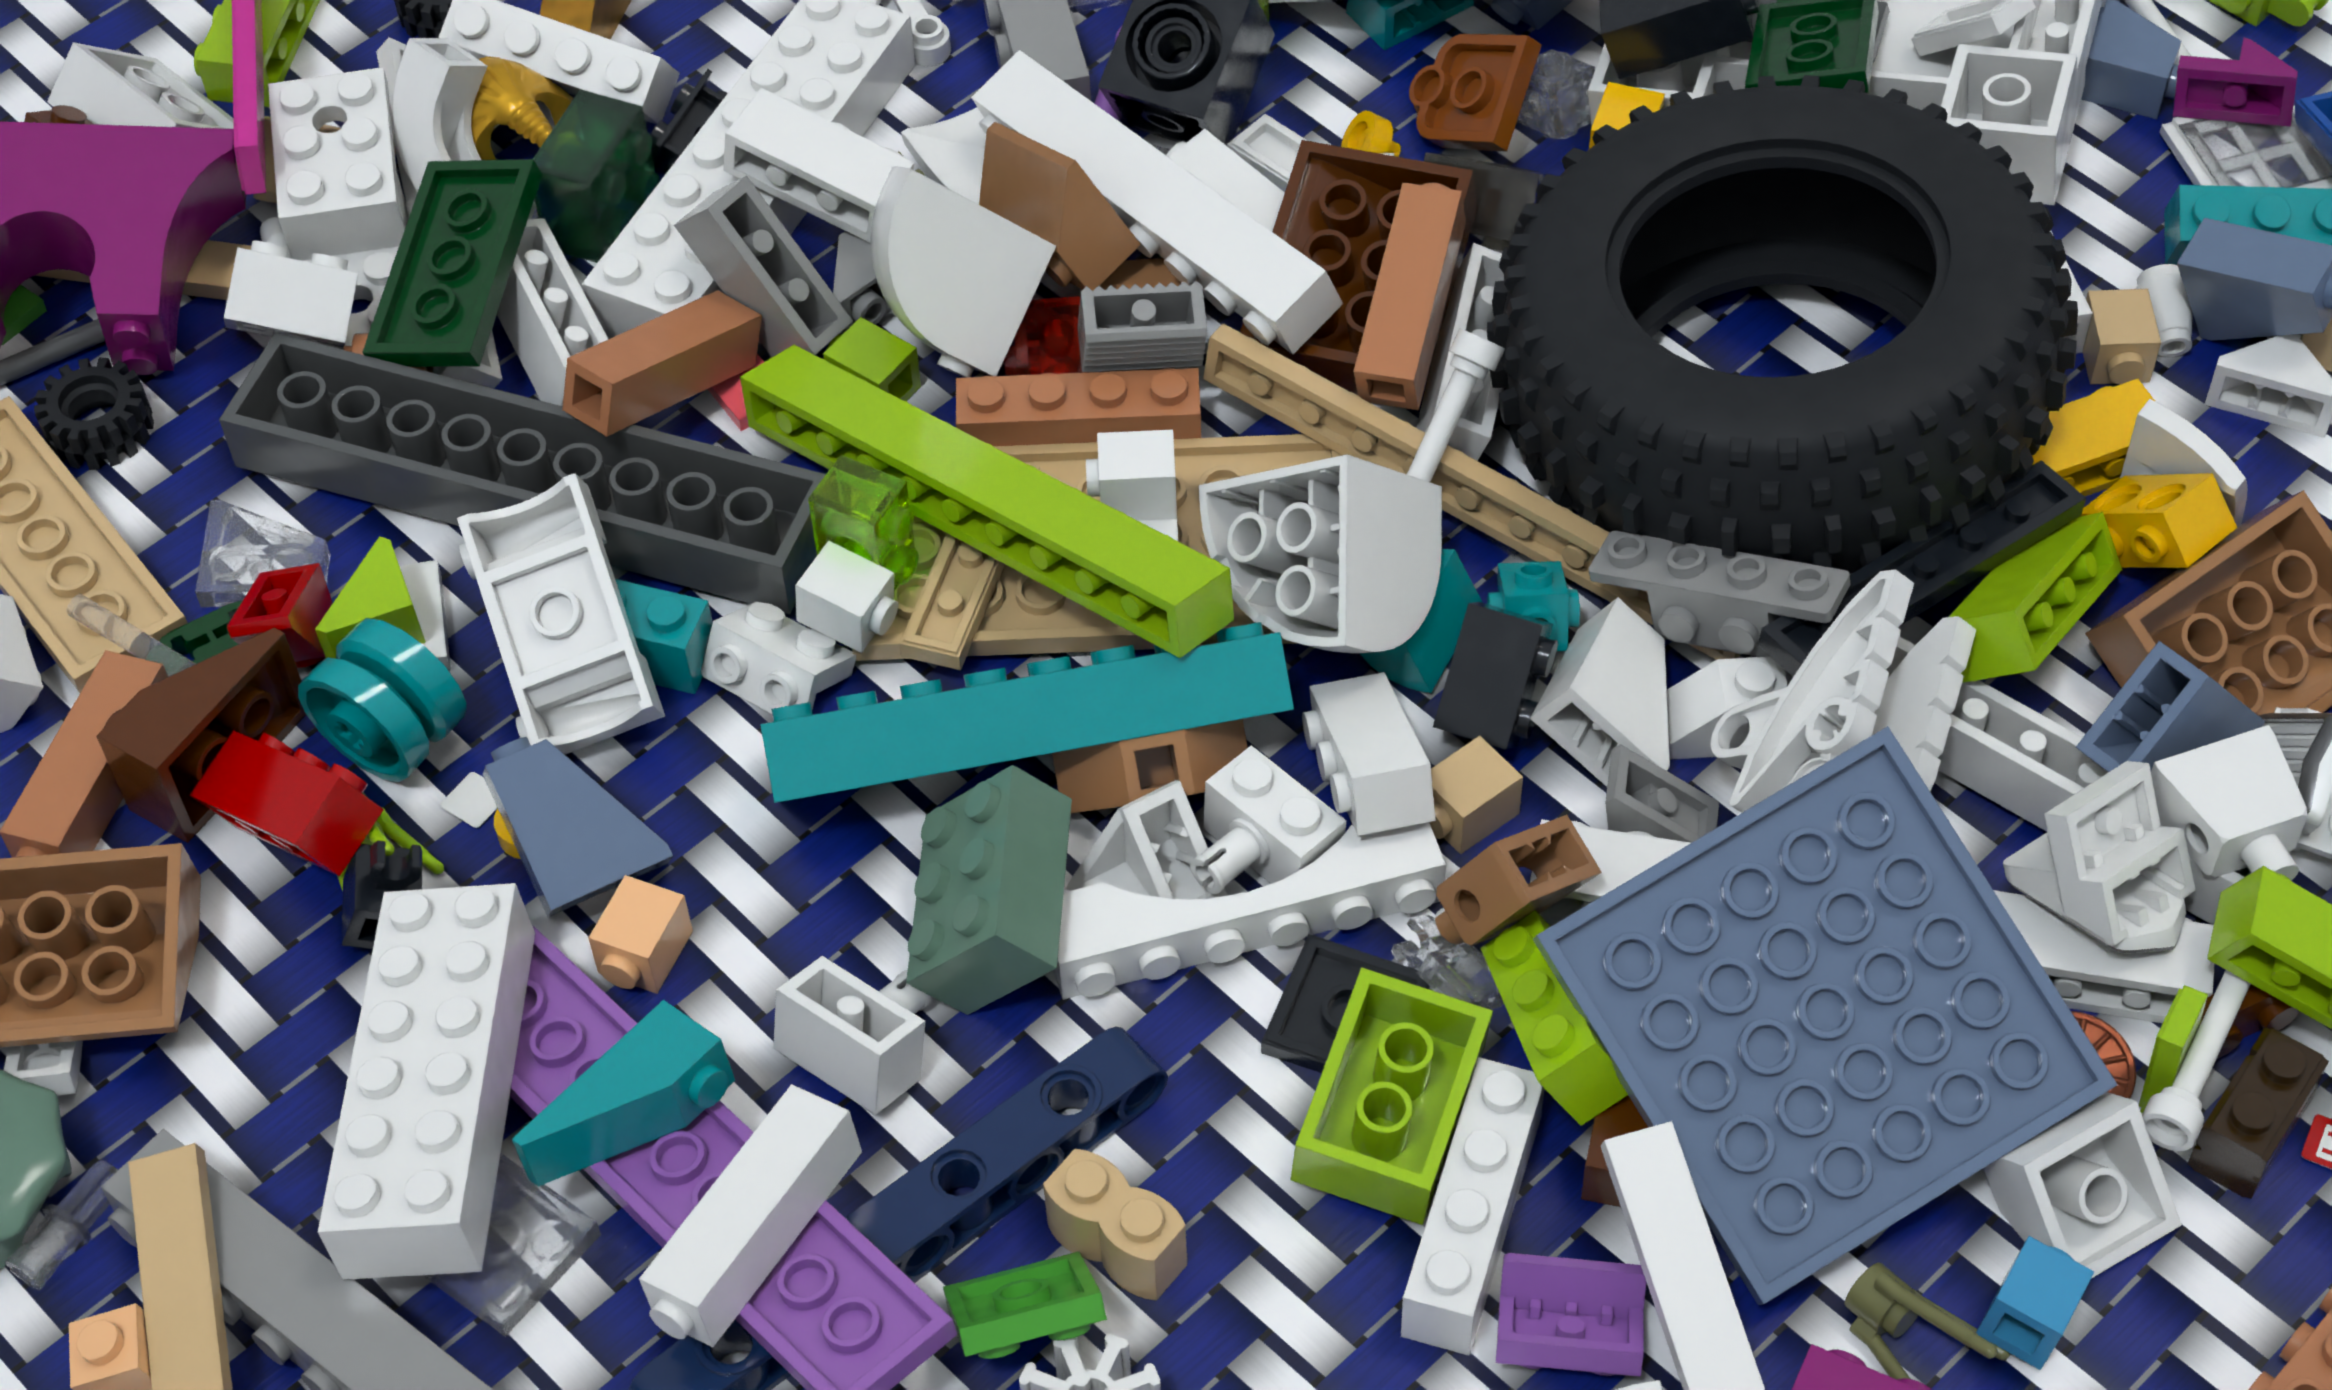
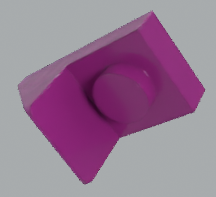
(2243, 90)

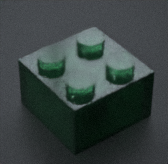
(594, 173)

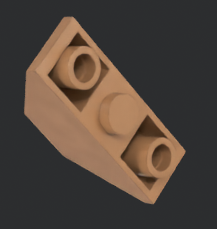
(1130, 768)

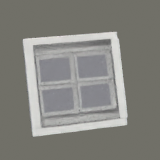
(2246, 154)

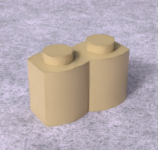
(1122, 1226)

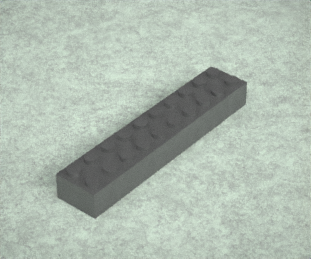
(467, 448)

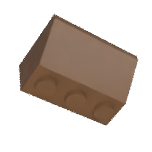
(1056, 202)

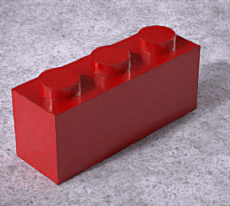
(289, 799)

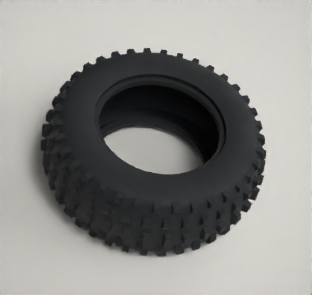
(1783, 193)

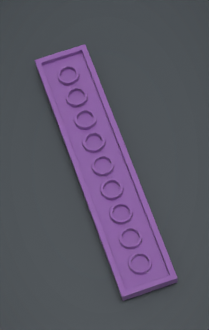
(832, 1302)

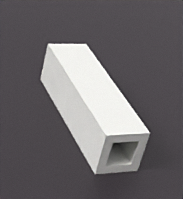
(750, 1216)

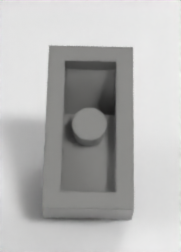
(1655, 801)

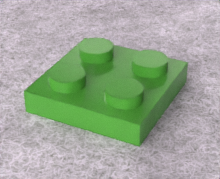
(1024, 1304)

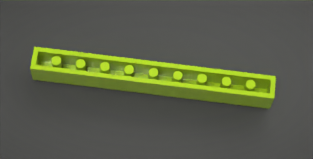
(995, 501)

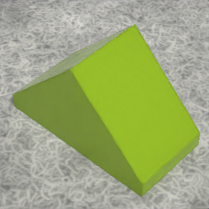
(373, 593)

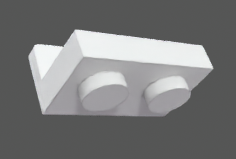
(772, 658)

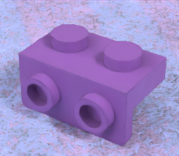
(1571, 1315)

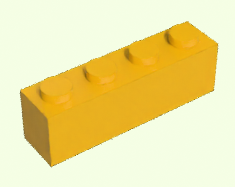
(2093, 436)

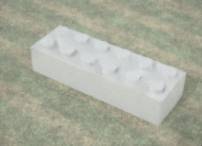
(429, 1084)

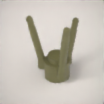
(1891, 1306)

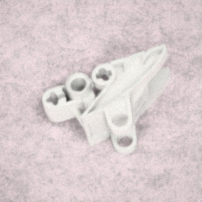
(1847, 696)

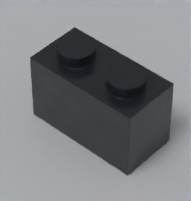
(1495, 675)

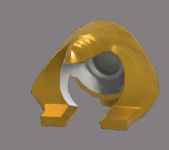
(515, 98)

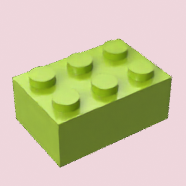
(1390, 1096)

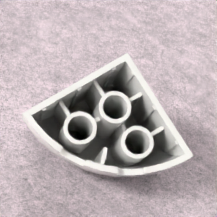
(954, 270)
(1329, 550)

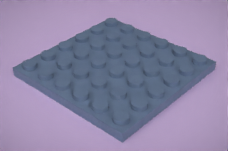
(1825, 1013)

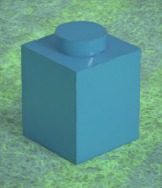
(2035, 1302)

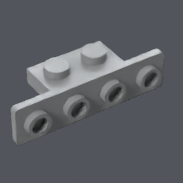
(1714, 597)

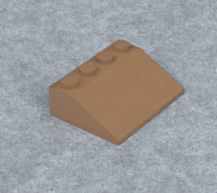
(2242, 613)
(96, 943)

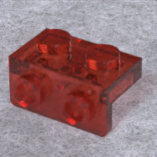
(1046, 339)

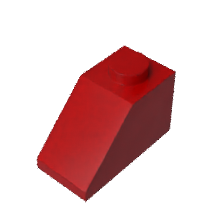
(289, 601)

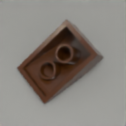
(179, 725)

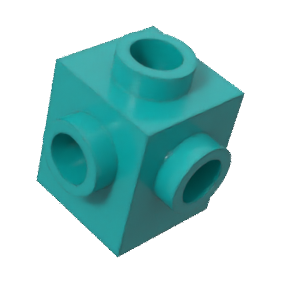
(1540, 593)

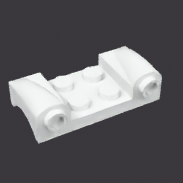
(559, 618)

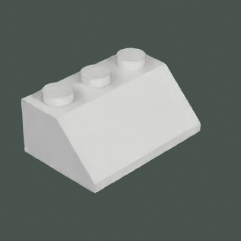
(131, 91)

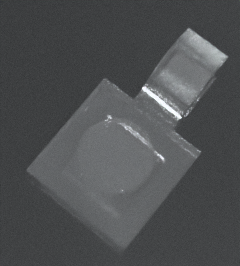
(1447, 967)

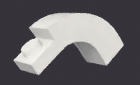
(435, 105)

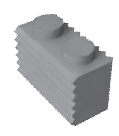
(1142, 327)

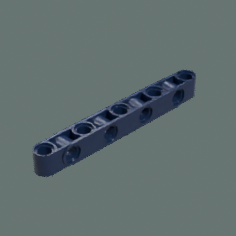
(922, 1225)

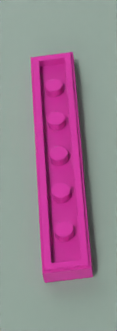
(248, 95)

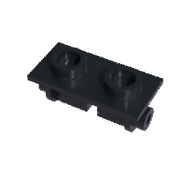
(691, 111)

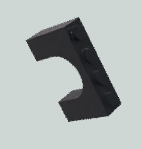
(1663, 32)

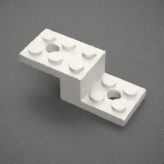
(339, 187)

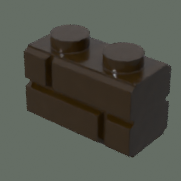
(2257, 1112)

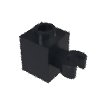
(367, 879)

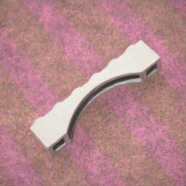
(1131, 936)

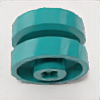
(382, 699)

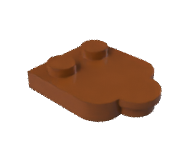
(1474, 90)

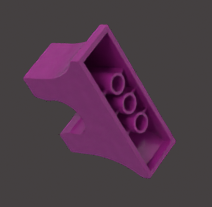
(123, 211)

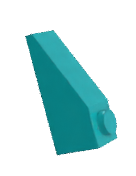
(631, 1095)

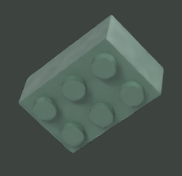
(989, 891)

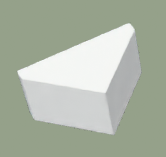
(2275, 384)

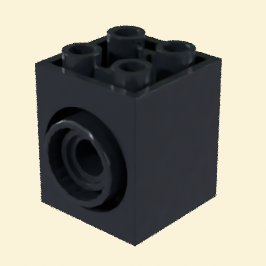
(1186, 66)

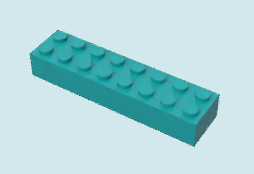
(1024, 716)

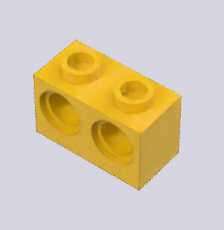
(2164, 518)

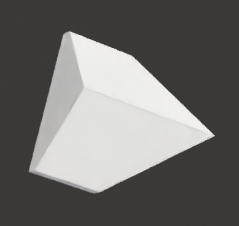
(1148, 848)

